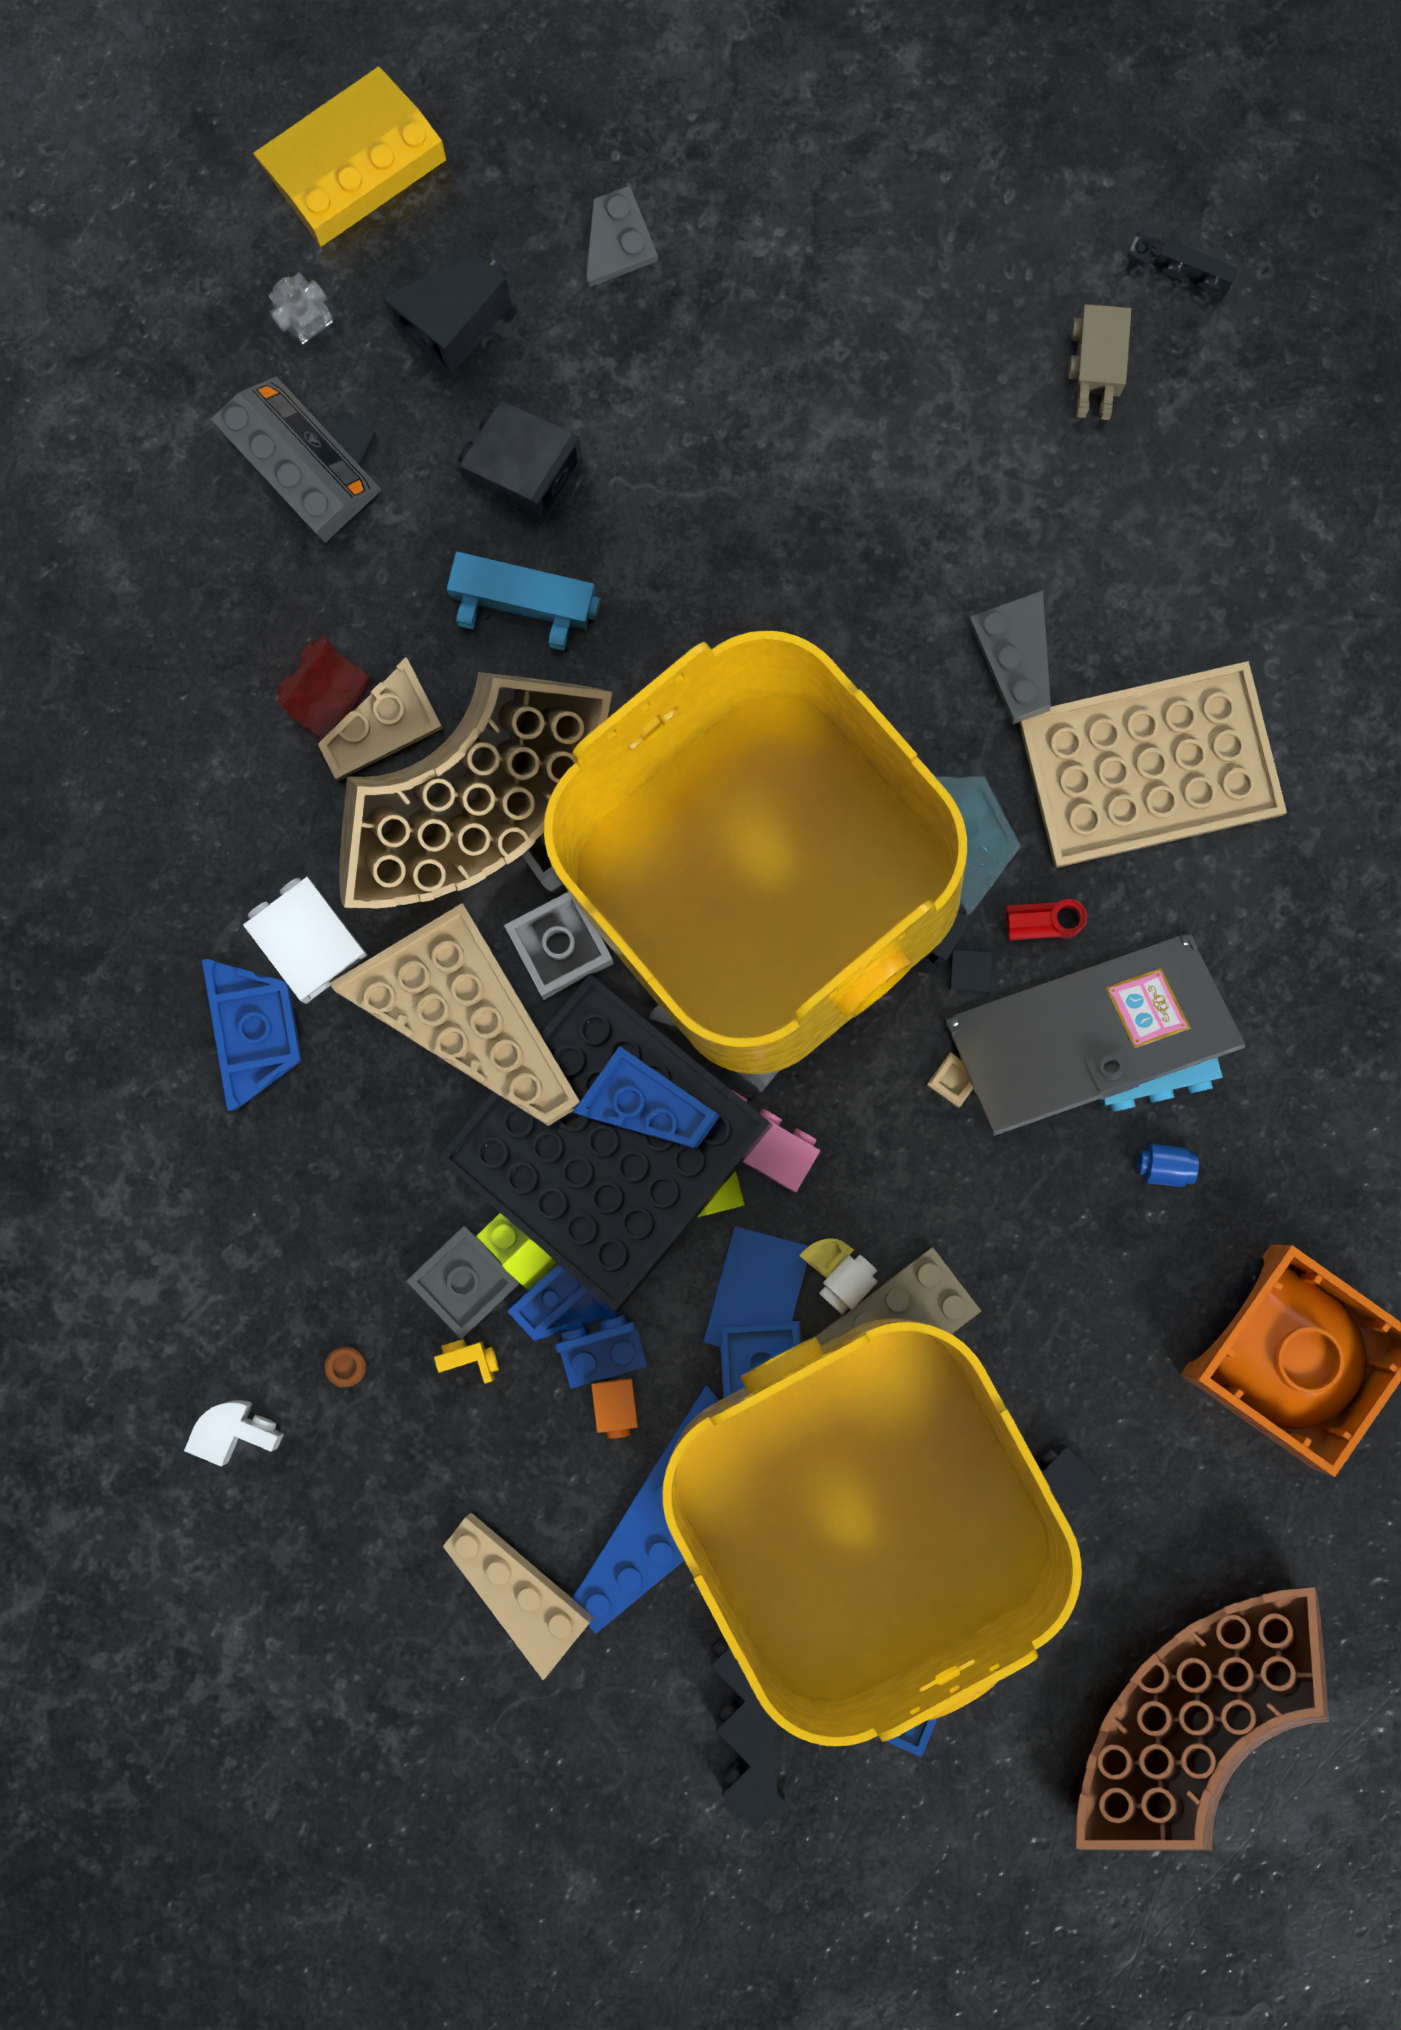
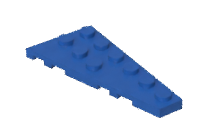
(640, 1546)

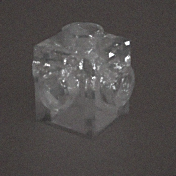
(299, 307)

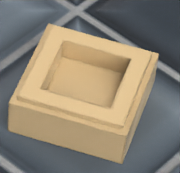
(951, 1080)

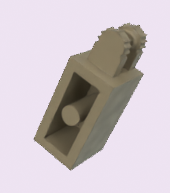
(1100, 356)

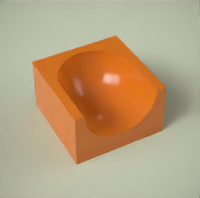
(1304, 1360)

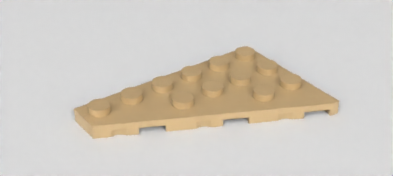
(458, 1004)

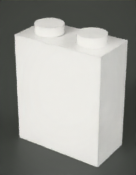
(304, 939)

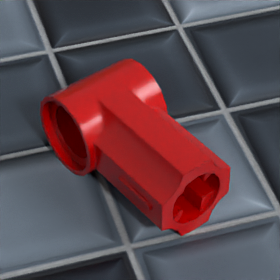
(1041, 921)

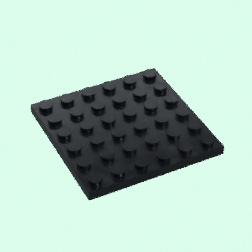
(590, 1190)

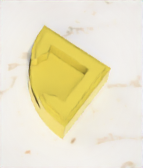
(826, 1255)

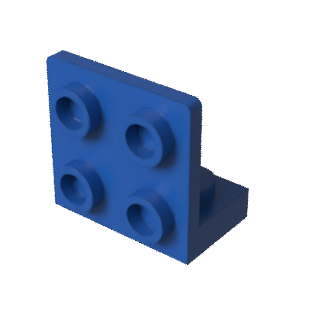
(601, 1352)

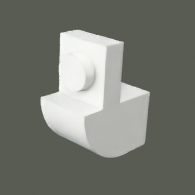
(223, 1425)

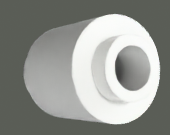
(849, 1283)

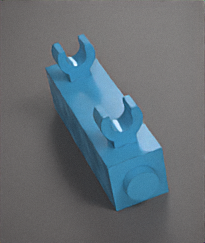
(521, 592)

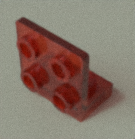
(321, 688)

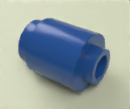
(1167, 1165)

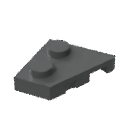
(617, 238)

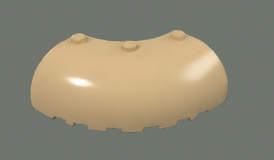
(468, 801)

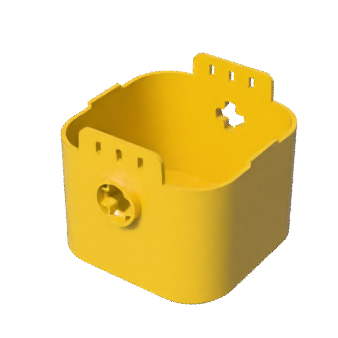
(757, 847)
(870, 1532)

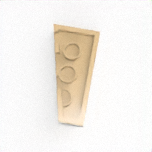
(522, 1598)

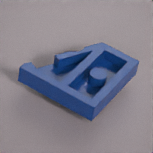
(557, 1304)

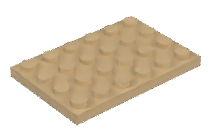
(1152, 764)

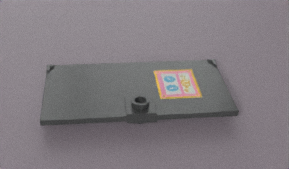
(1093, 1033)

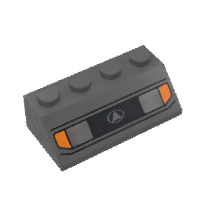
(296, 456)

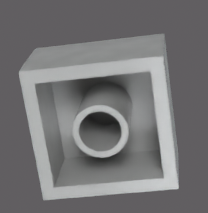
(558, 945)

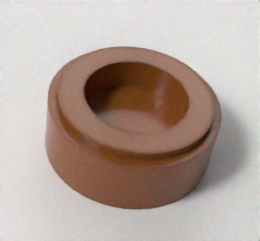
(345, 1366)

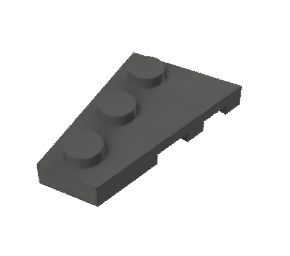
(1016, 654)

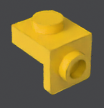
(459, 1354)

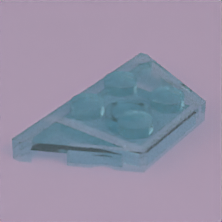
(989, 836)

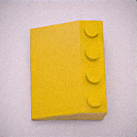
(351, 155)

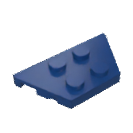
(251, 1029)

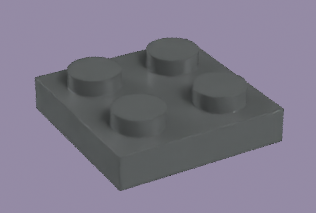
(463, 1282)

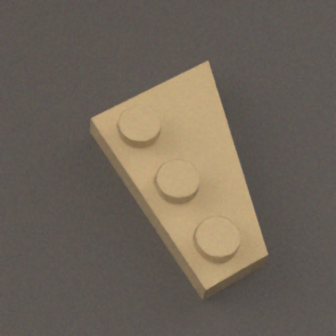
(381, 725)

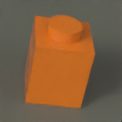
(615, 1407)

